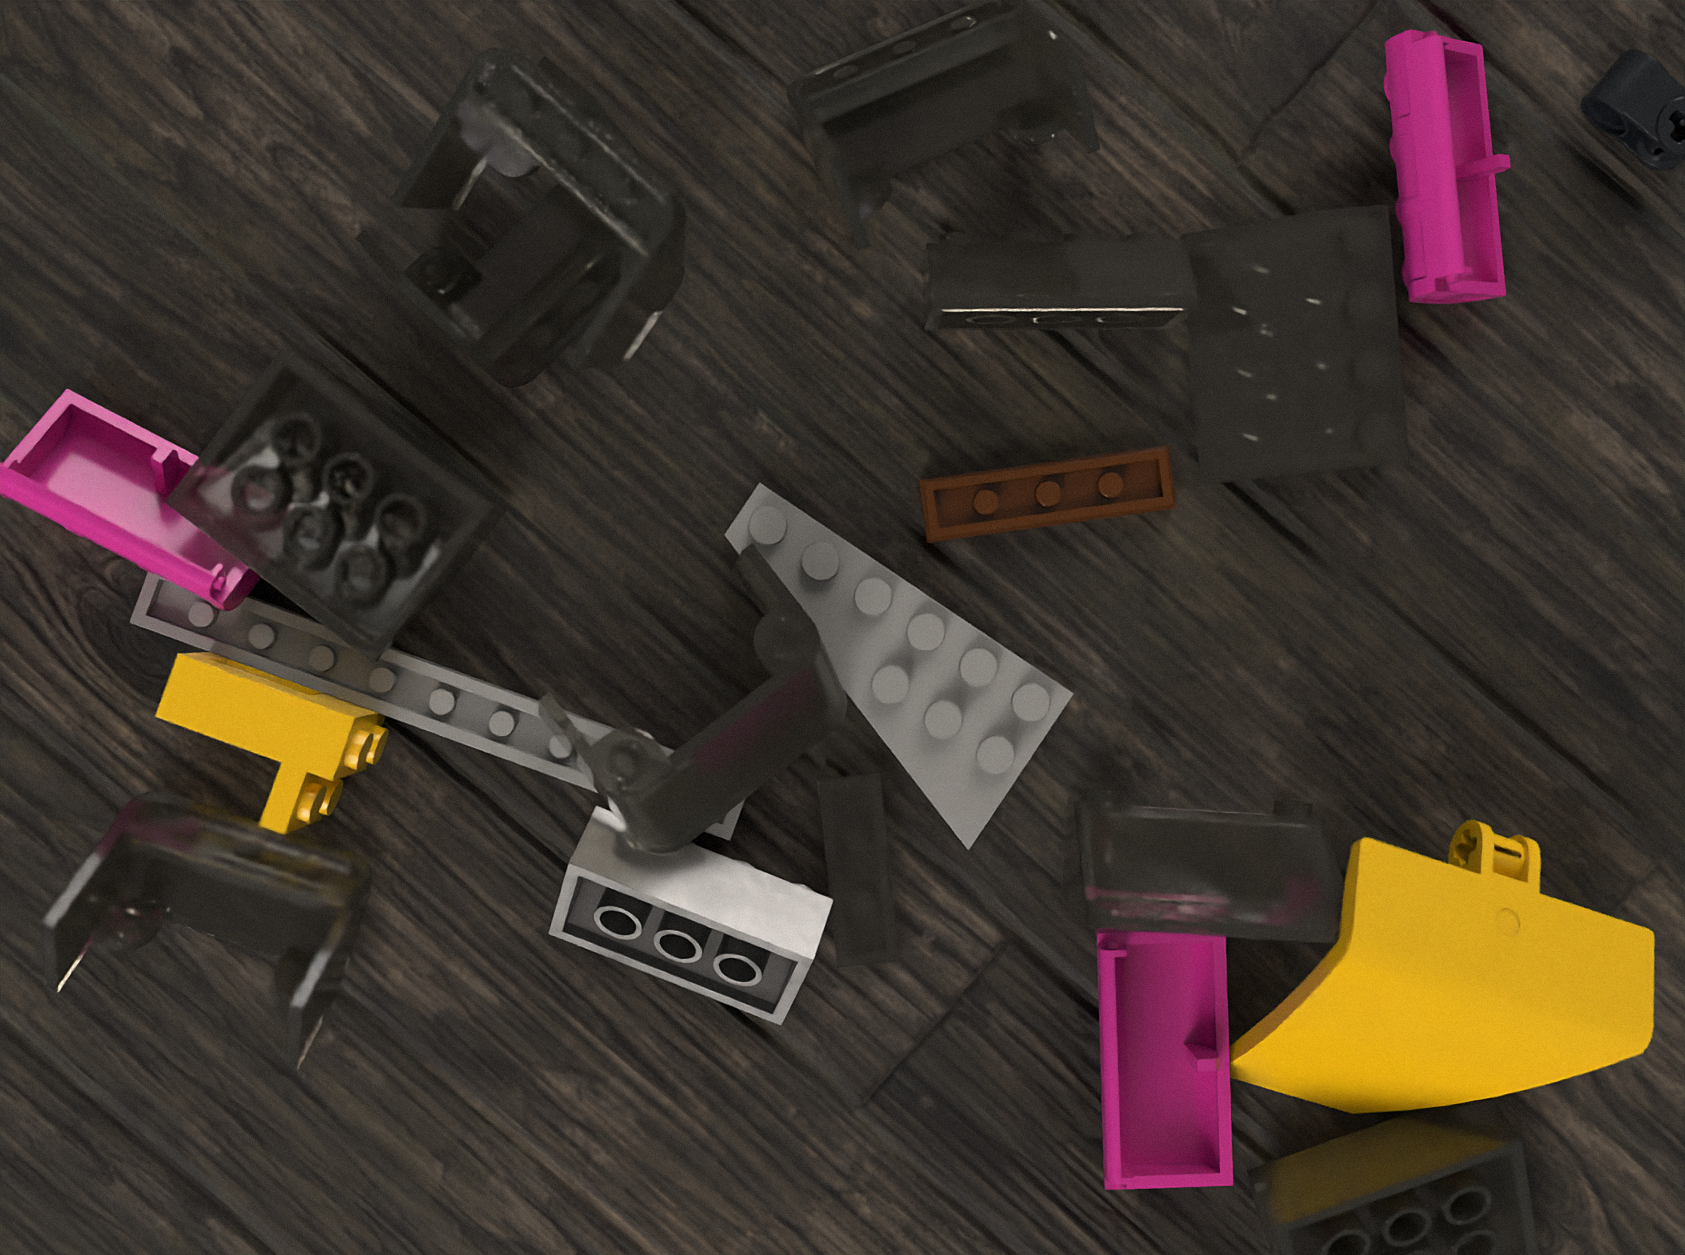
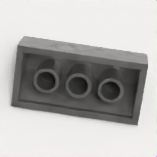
(691, 918)

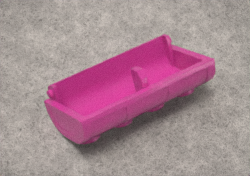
(1444, 169)
(111, 487)
(1164, 1060)

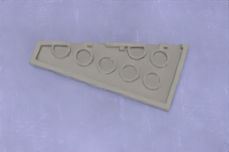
(926, 680)

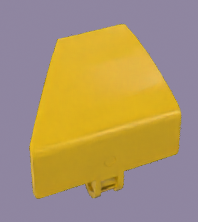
(1454, 985)

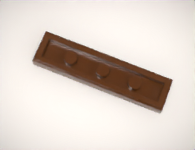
(1047, 494)

